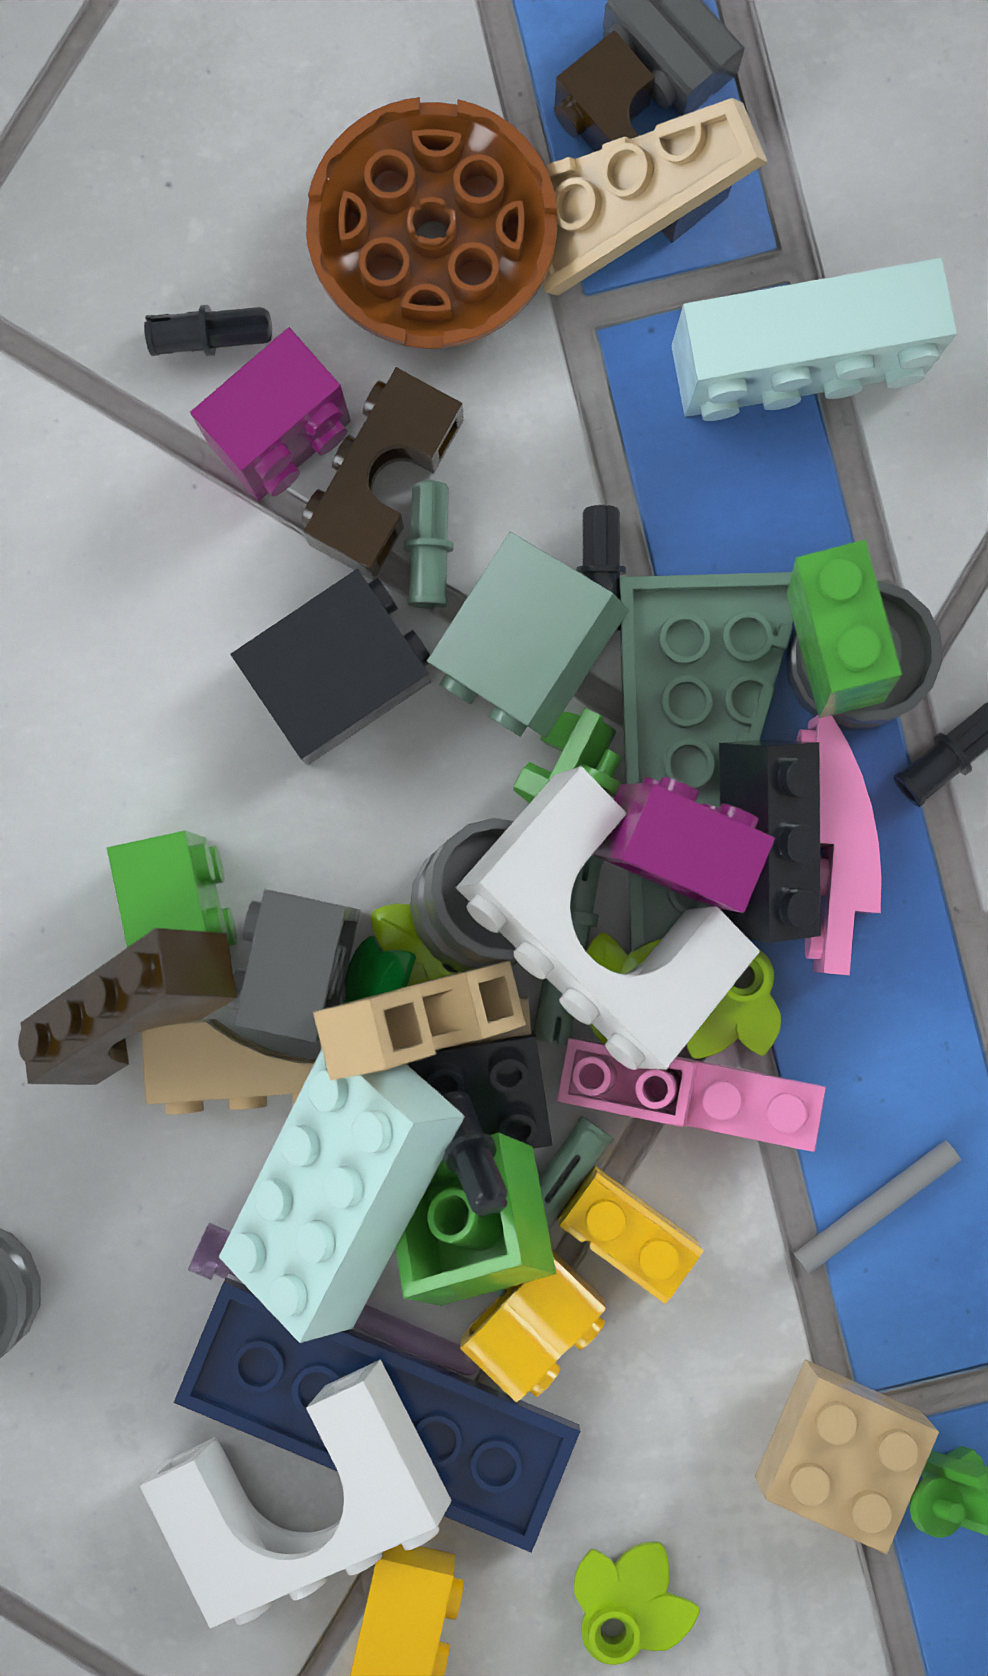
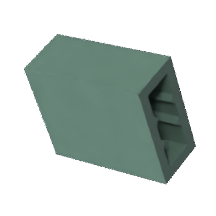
(526, 637)

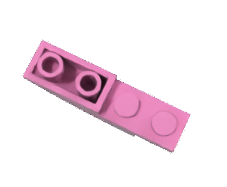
(850, 849)
(695, 1096)

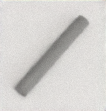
(877, 1206)

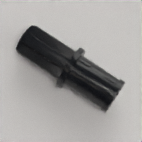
(206, 330)
(602, 547)
(946, 758)
(473, 1160)

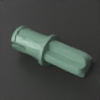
(428, 545)

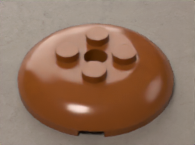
(420, 167)

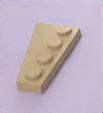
(643, 185)

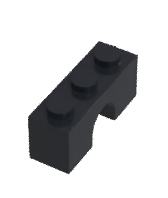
(782, 789)

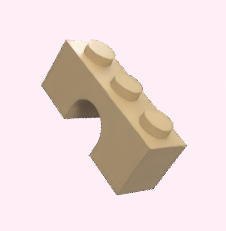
(418, 1020)

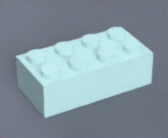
(812, 339)
(338, 1195)

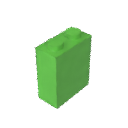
(842, 629)

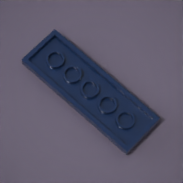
(489, 1451)

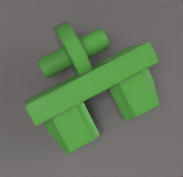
(583, 743)
(951, 1494)

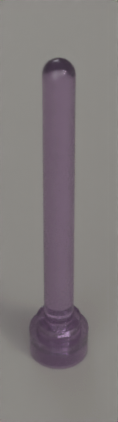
(371, 1320)

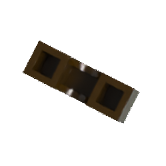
(602, 97)
(403, 423)

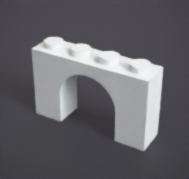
(526, 896)
(244, 1561)

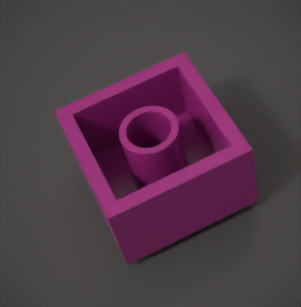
(274, 416)
(686, 845)

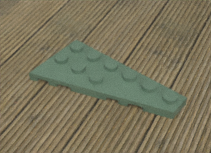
(693, 675)

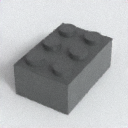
(293, 963)

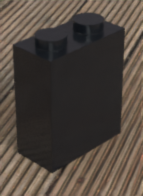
(334, 665)

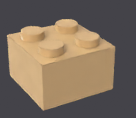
(846, 1456)

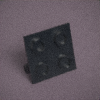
(501, 1081)

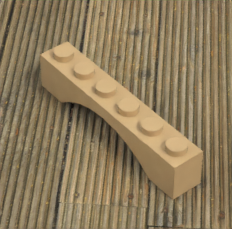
(213, 1062)

